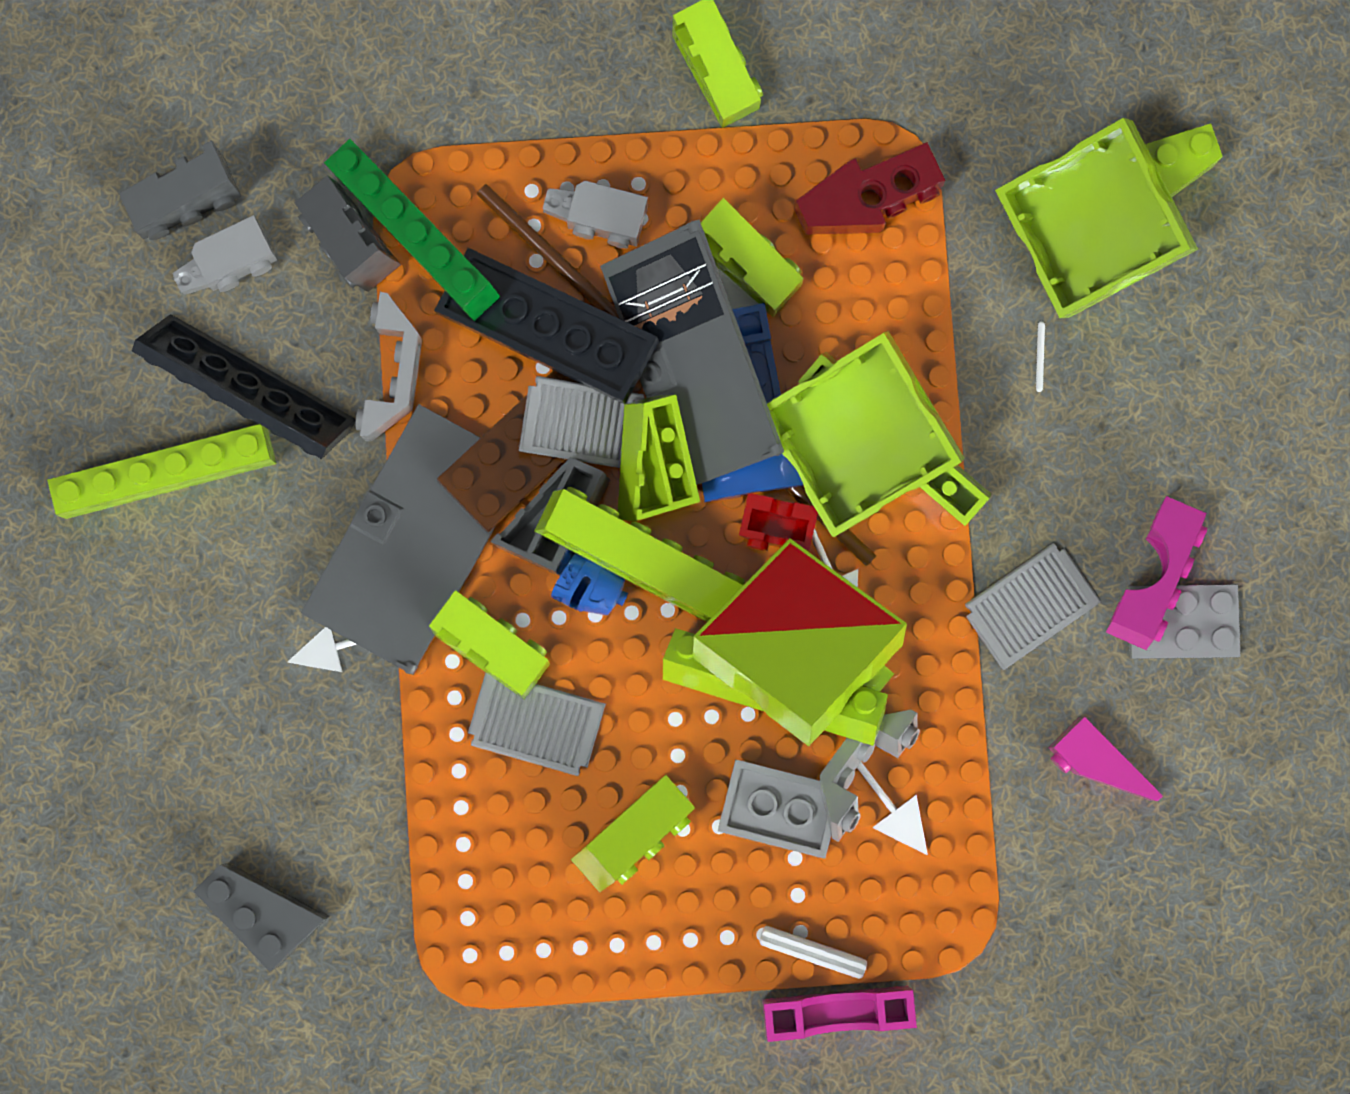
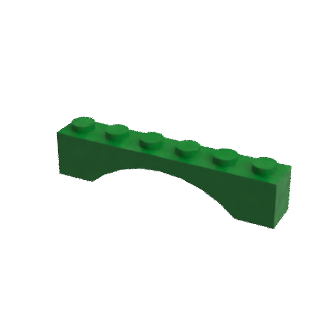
(412, 229)

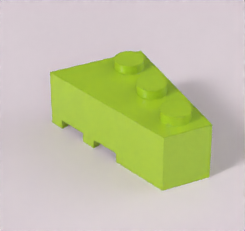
(716, 62)
(1185, 156)
(750, 258)
(654, 460)
(490, 644)
(634, 835)

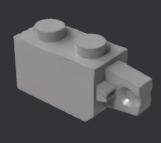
(599, 212)
(226, 258)

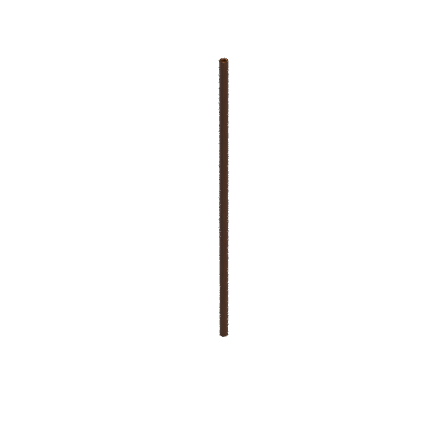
(599, 301)

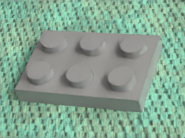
(1199, 626)
(776, 809)

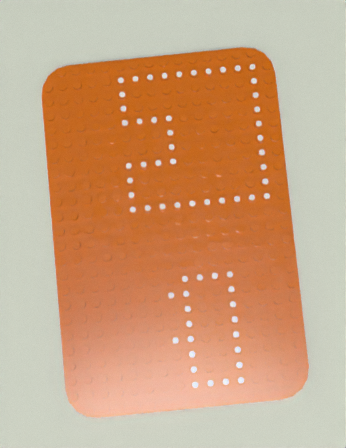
(494, 836)

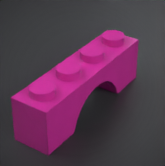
(1173, 536)
(839, 1011)

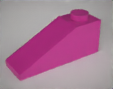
(1092, 756)

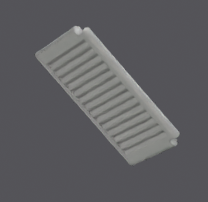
(573, 422)
(1030, 605)
(543, 729)

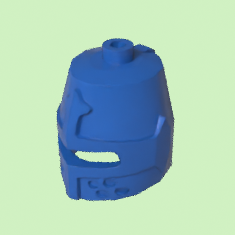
(589, 587)

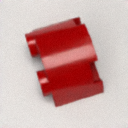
(776, 521)

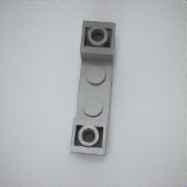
(379, 415)
(841, 806)

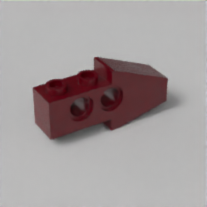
(837, 202)

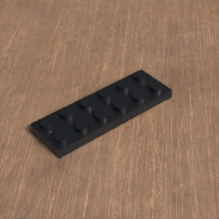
(557, 330)
(244, 386)

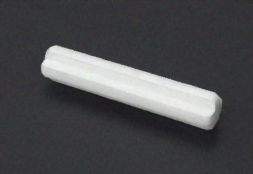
(813, 952)

